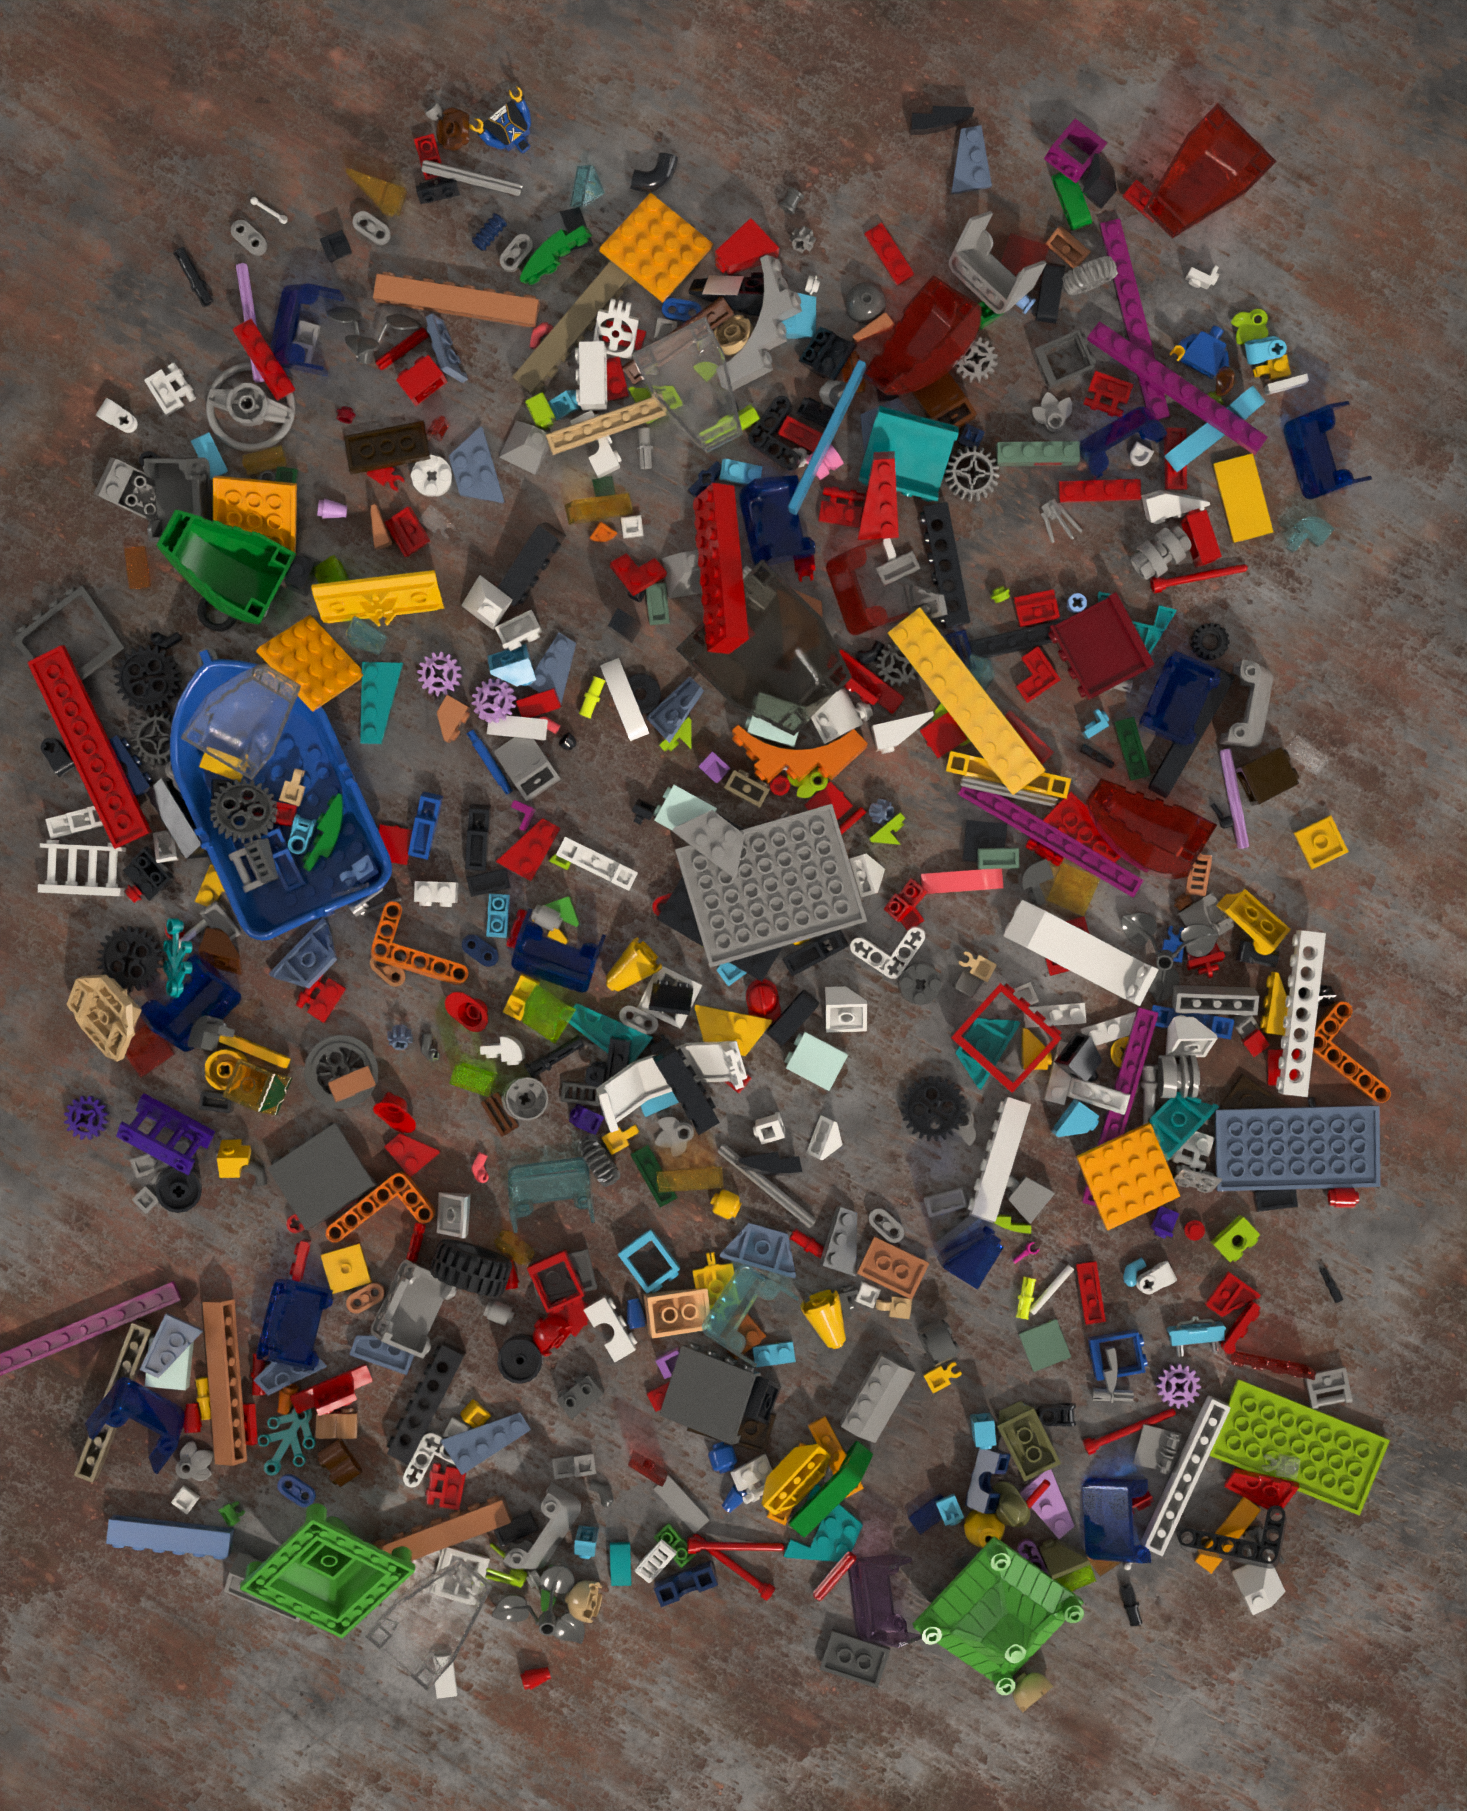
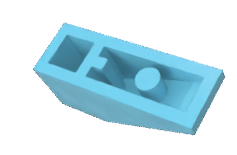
(586, 1541)

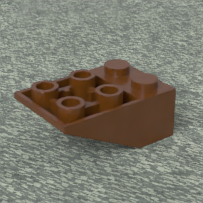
(945, 402)

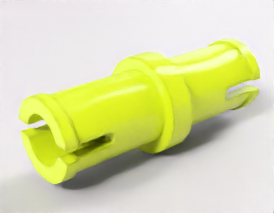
(592, 697)
(1025, 1298)

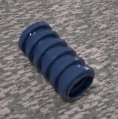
(488, 233)

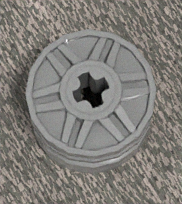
(1179, 1076)
(536, 1096)

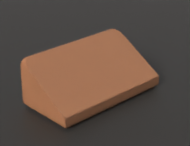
(1067, 247)

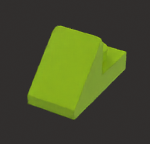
(683, 733)
(884, 835)

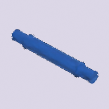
(489, 762)

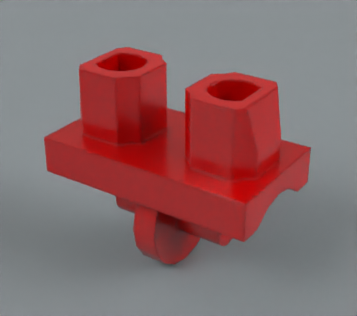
(1212, 957)

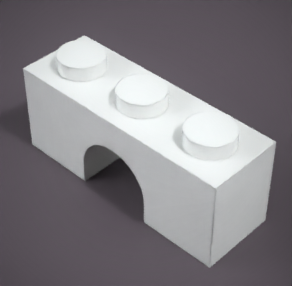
(605, 459)
(603, 1312)

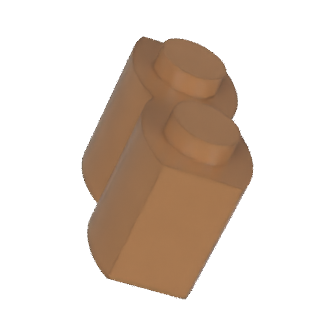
(337, 1424)

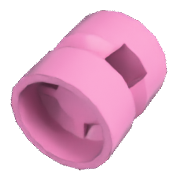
(831, 461)

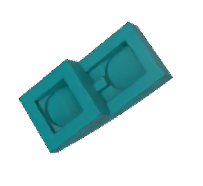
(620, 1563)

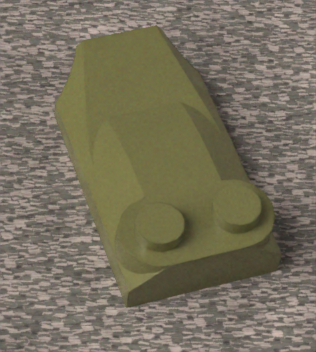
(1026, 1440)

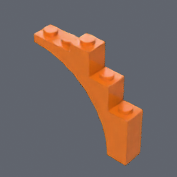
(799, 763)

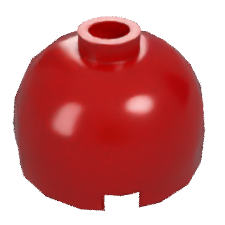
(550, 1333)

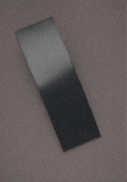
(940, 119)
(624, 625)
(478, 837)
(815, 952)
(771, 1164)

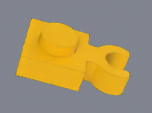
(939, 1378)

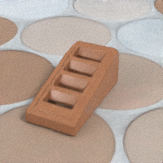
(876, 327)
(380, 534)
(1188, 890)

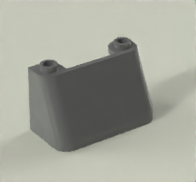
(179, 485)

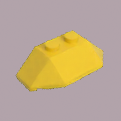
(794, 1477)

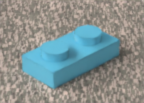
(739, 472)
(774, 1353)

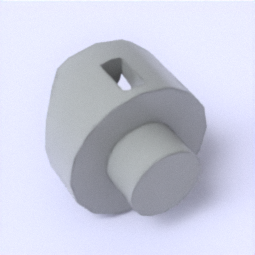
(831, 392)

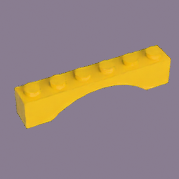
(979, 768)

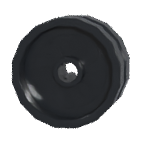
(178, 1199)
(514, 1369)

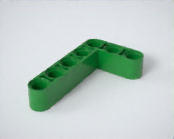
(833, 1491)

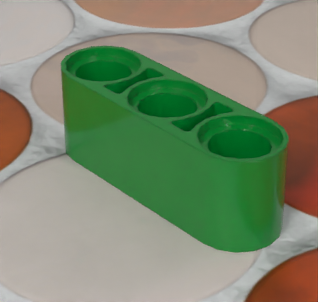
(1072, 201)

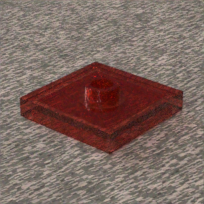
(1022, 253)
(147, 1051)
(647, 1468)

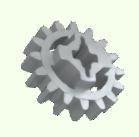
(976, 368)

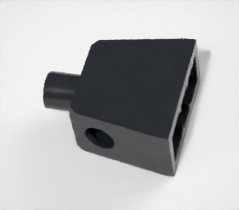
(301, 573)
(1080, 1058)

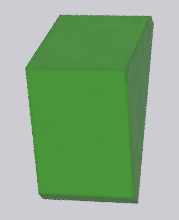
(566, 909)

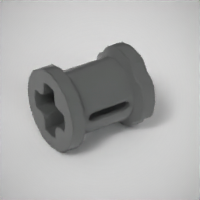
(791, 201)

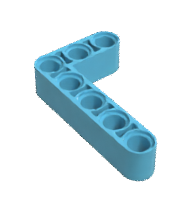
(1208, 435)

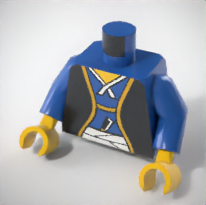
(507, 126)

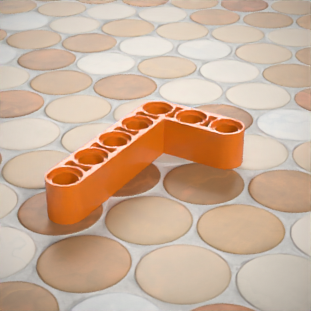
(411, 954)
(1341, 1057)
(378, 1202)

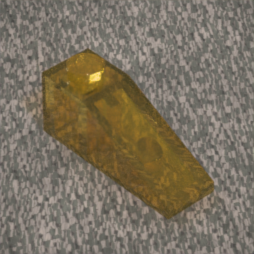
(383, 194)
(598, 508)
(690, 1179)

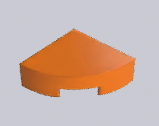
(603, 533)

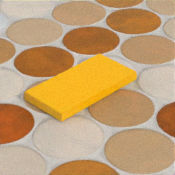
(1242, 498)

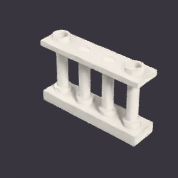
(91, 886)

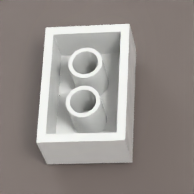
(592, 376)

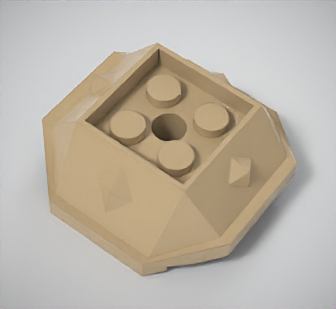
(104, 1013)

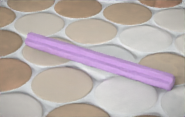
(247, 306)

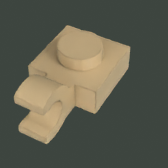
(293, 791)
(898, 1306)

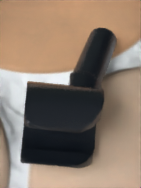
(1225, 822)

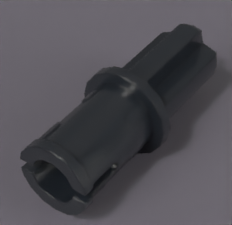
(1131, 1605)

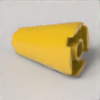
(634, 965)
(826, 1317)
(982, 1528)

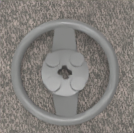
(262, 409)

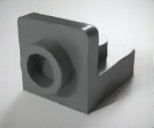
(847, 1304)

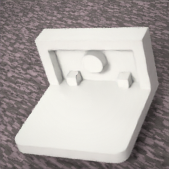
(518, 630)

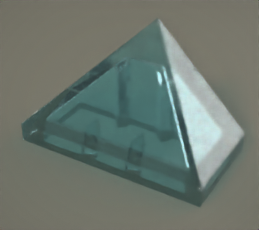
(586, 186)
(365, 636)
(982, 670)

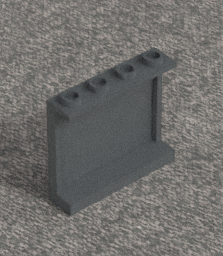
(321, 1176)
(709, 1393)

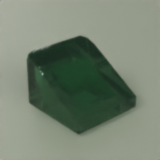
(604, 486)

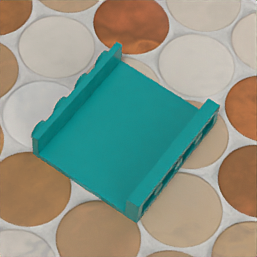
(920, 450)

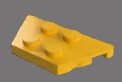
(726, 1025)

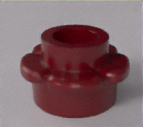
(345, 415)

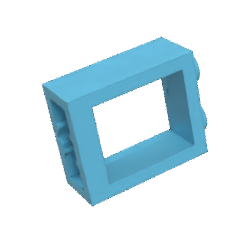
(636, 1245)

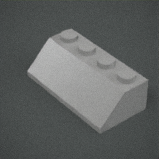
(877, 1398)
(237, 1575)

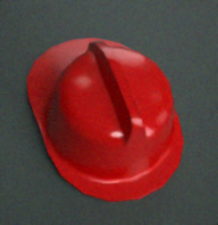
(763, 1000)
(467, 1011)
(394, 1112)

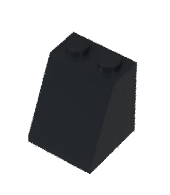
(762, 1400)

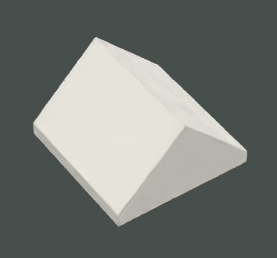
(453, 1214)

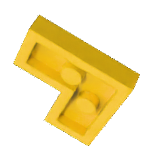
(210, 889)

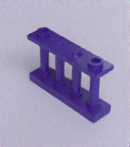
(172, 1119)

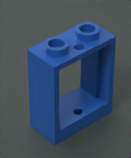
(1138, 1341)

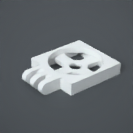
(618, 314)

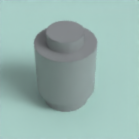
(546, 917)
(499, 1312)

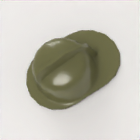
(1011, 1506)

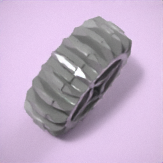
(1089, 275)
(981, 473)

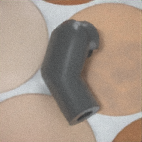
(427, 1049)
(604, 1491)

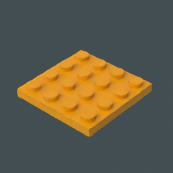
(656, 247)
(257, 507)
(312, 660)
(1128, 1176)

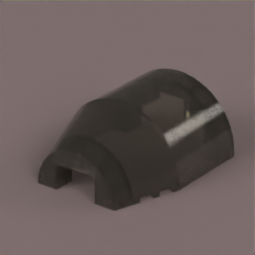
(785, 664)

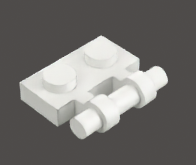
(165, 393)
(1200, 1145)
(751, 1473)

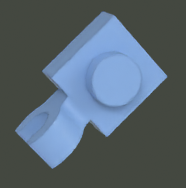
(362, 871)

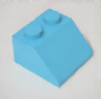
(804, 323)
(1075, 1120)

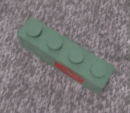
(1037, 453)

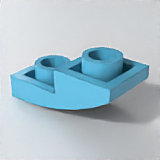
(207, 449)
(498, 915)

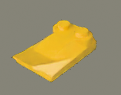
(1255, 919)

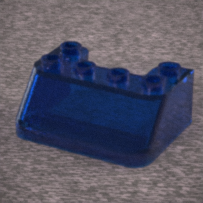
(202, 995)

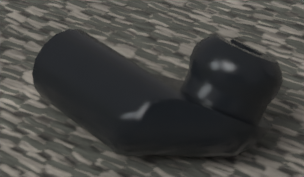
(870, 655)

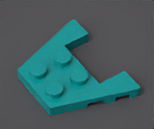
(1148, 633)
(833, 1537)

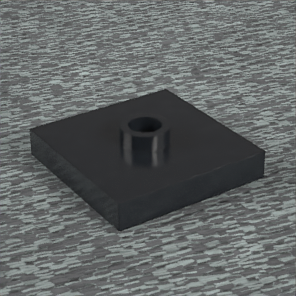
(982, 835)

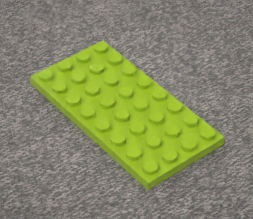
(1335, 1455)

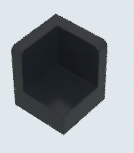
(336, 246)

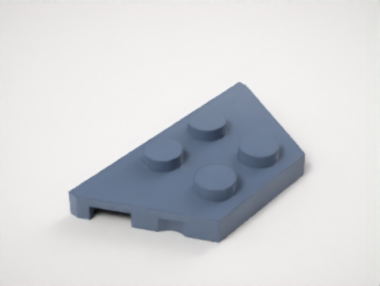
(475, 469)
(308, 958)
(762, 1249)

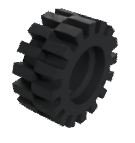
(1222, 638)

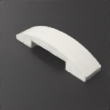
(624, 699)
(596, 863)

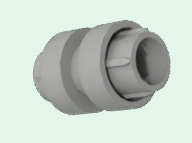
(1169, 547)

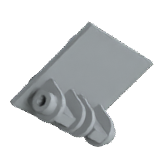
(1208, 914)
(1202, 1180)
(1157, 1448)

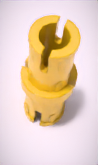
(203, 1397)

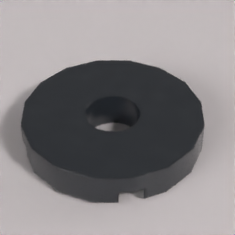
(652, 688)

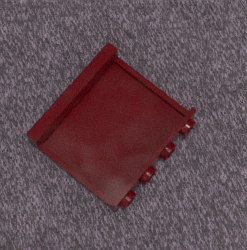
(1101, 647)

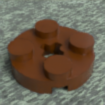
(459, 122)

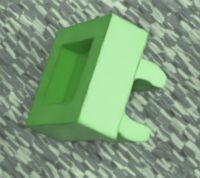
(229, 1515)

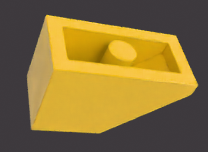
(1030, 1049)

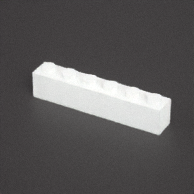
(1000, 1159)

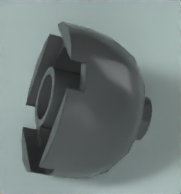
(865, 302)

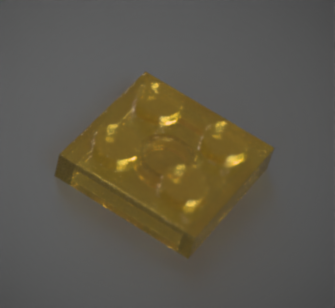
(1073, 889)

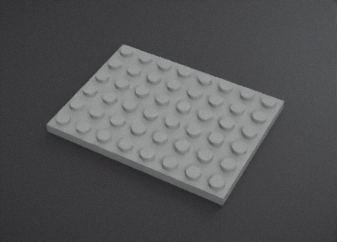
(786, 890)

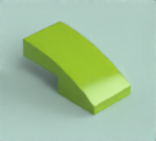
(1004, 1221)

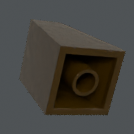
(1267, 776)

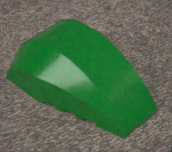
(226, 564)

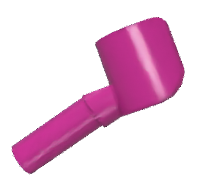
(1026, 1252)

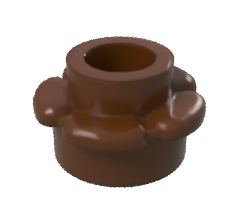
(1183, 902)

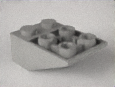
(128, 489)
(527, 766)

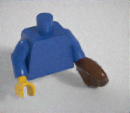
(1207, 356)

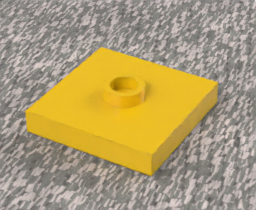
(1320, 842)
(346, 1268)

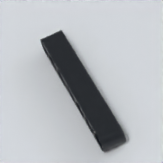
(1179, 755)

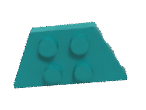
(990, 1039)
(1179, 1121)

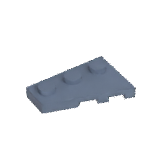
(971, 163)
(446, 358)
(675, 708)
(381, 1354)

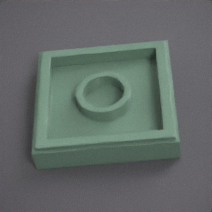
(1044, 1345)

